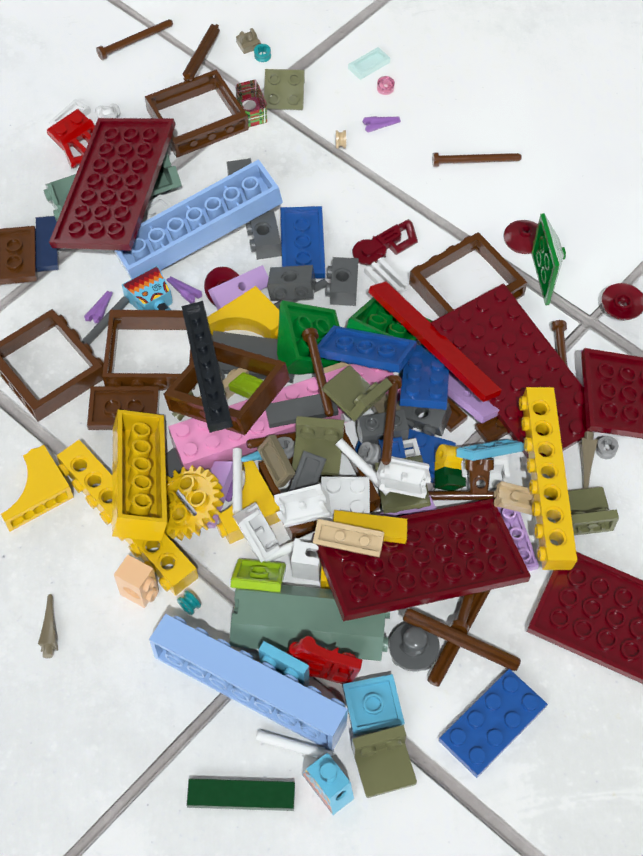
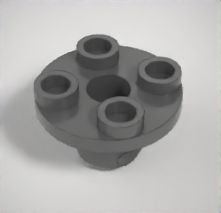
(413, 648)

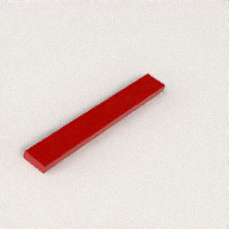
(437, 344)

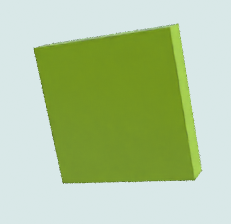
(258, 575)

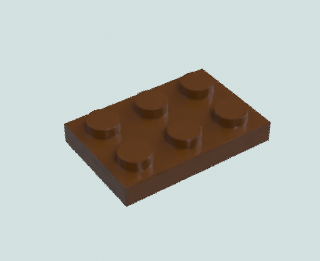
(18, 255)
(106, 400)

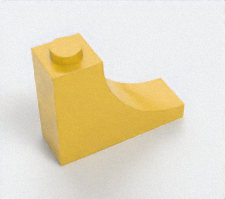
(247, 312)
(43, 490)
(253, 491)

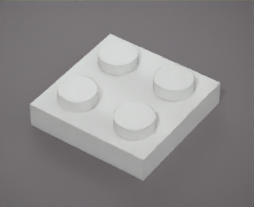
(347, 494)

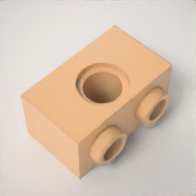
(136, 581)

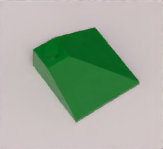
(547, 257)
(376, 319)
(291, 347)

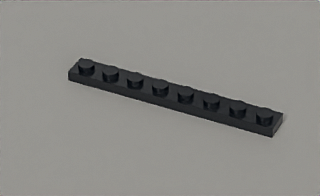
(206, 367)

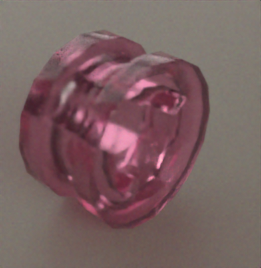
(385, 80)

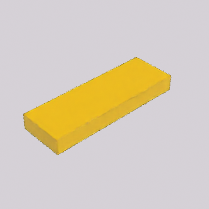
(394, 528)

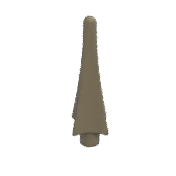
(587, 451)
(48, 635)

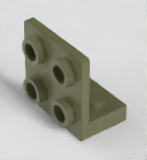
(284, 89)
(354, 393)
(319, 438)
(397, 502)
(591, 511)
(383, 761)

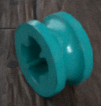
(262, 57)
(188, 603)

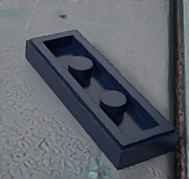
(46, 257)

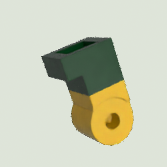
(448, 469)

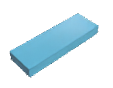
(490, 449)

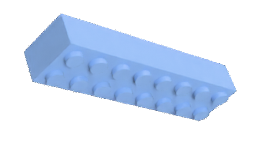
(201, 219)
(249, 681)

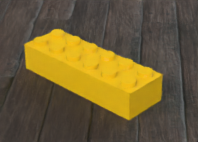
(139, 476)

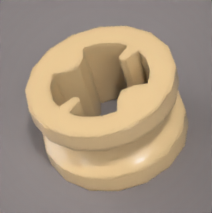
(340, 139)

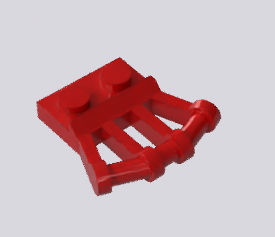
(69, 132)
(325, 663)

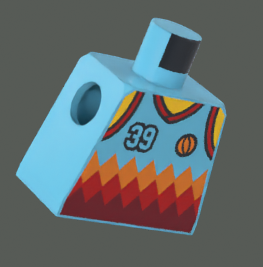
(148, 291)
(328, 782)

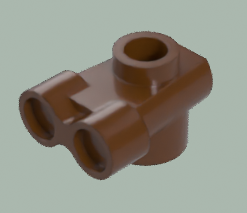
(479, 470)

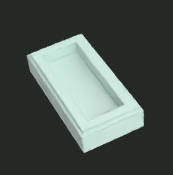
(369, 63)

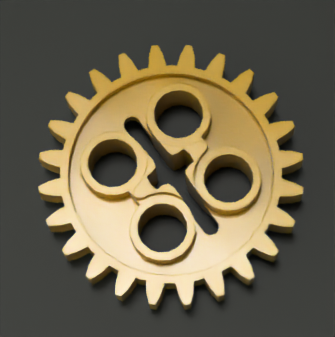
(201, 492)

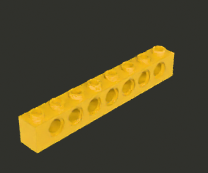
(544, 402)
(78, 457)

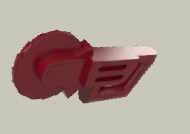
(371, 250)

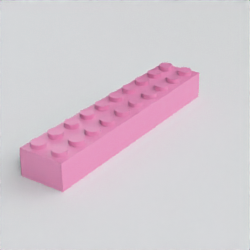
(200, 448)

